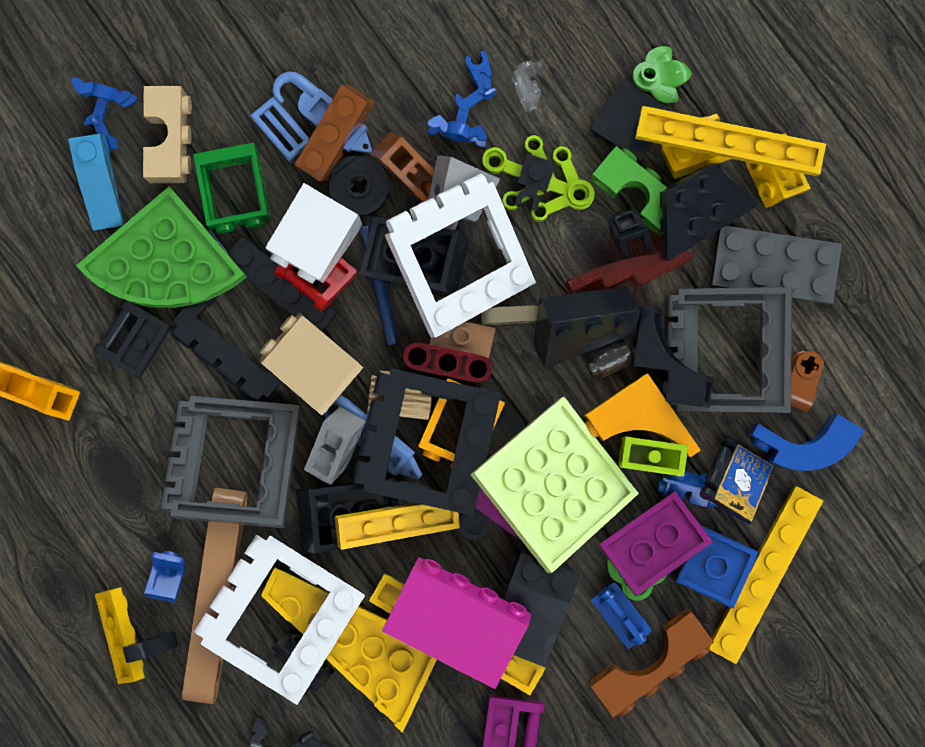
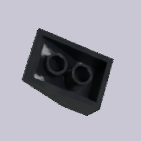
(438, 255)
(322, 503)
(545, 598)

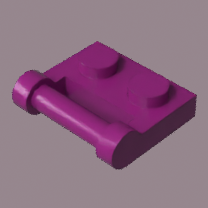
(503, 721)

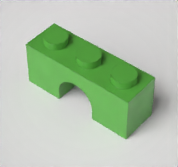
(622, 171)

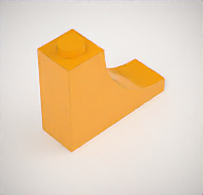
(639, 408)

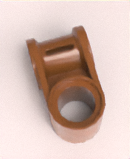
(805, 381)

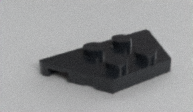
(699, 208)

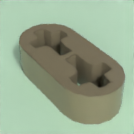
(509, 315)

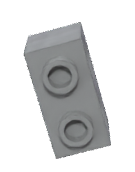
(335, 445)

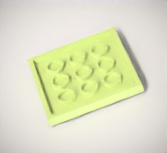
(554, 484)

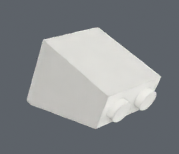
(313, 234)

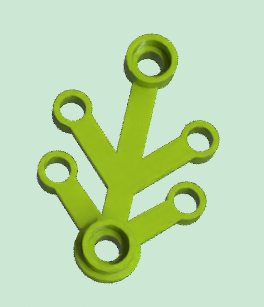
(555, 185)

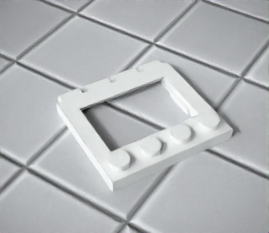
(430, 218)
(315, 642)

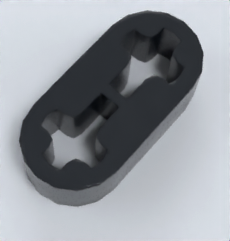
(150, 646)

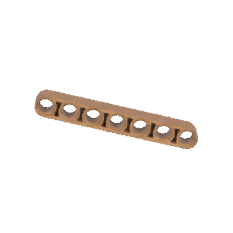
(218, 562)

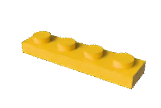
(392, 524)

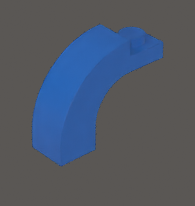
(829, 446)

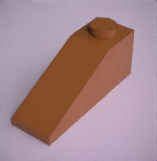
(405, 165)

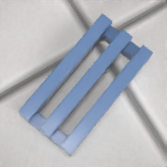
(264, 109)

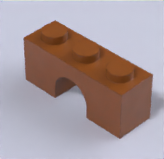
(338, 123)

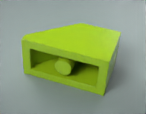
(652, 456)

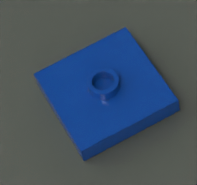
(719, 569)

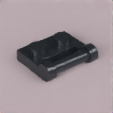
(140, 343)

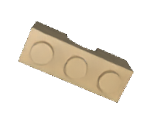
(169, 160)

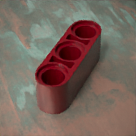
(435, 353)

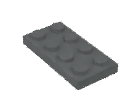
(775, 261)

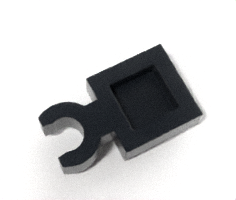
(534, 177)

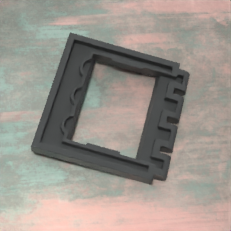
(774, 344)
(275, 471)

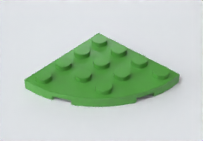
(162, 258)

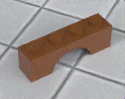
(682, 642)

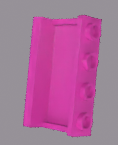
(457, 622)

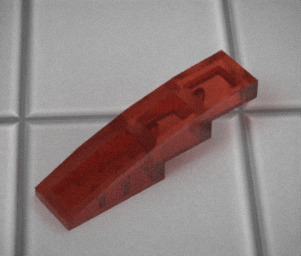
(638, 269)

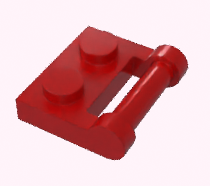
(335, 282)

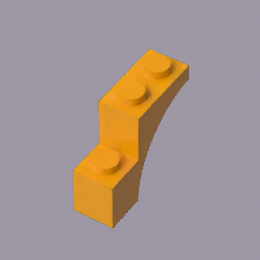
(37, 392)

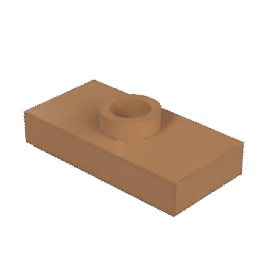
(467, 338)

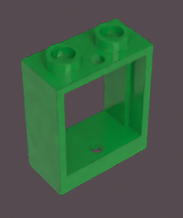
(226, 158)

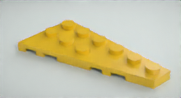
(367, 657)

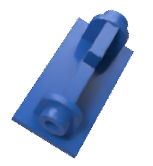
(690, 482)
(621, 615)

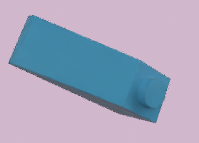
(96, 180)

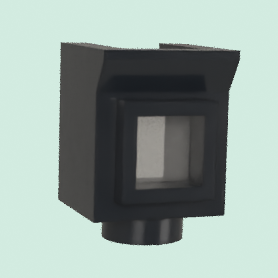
(627, 226)

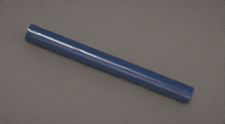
(382, 300)

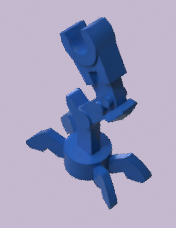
(104, 95)
(458, 129)

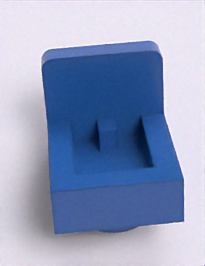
(165, 576)

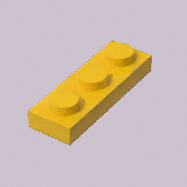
(119, 633)

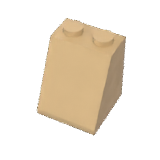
(309, 363)

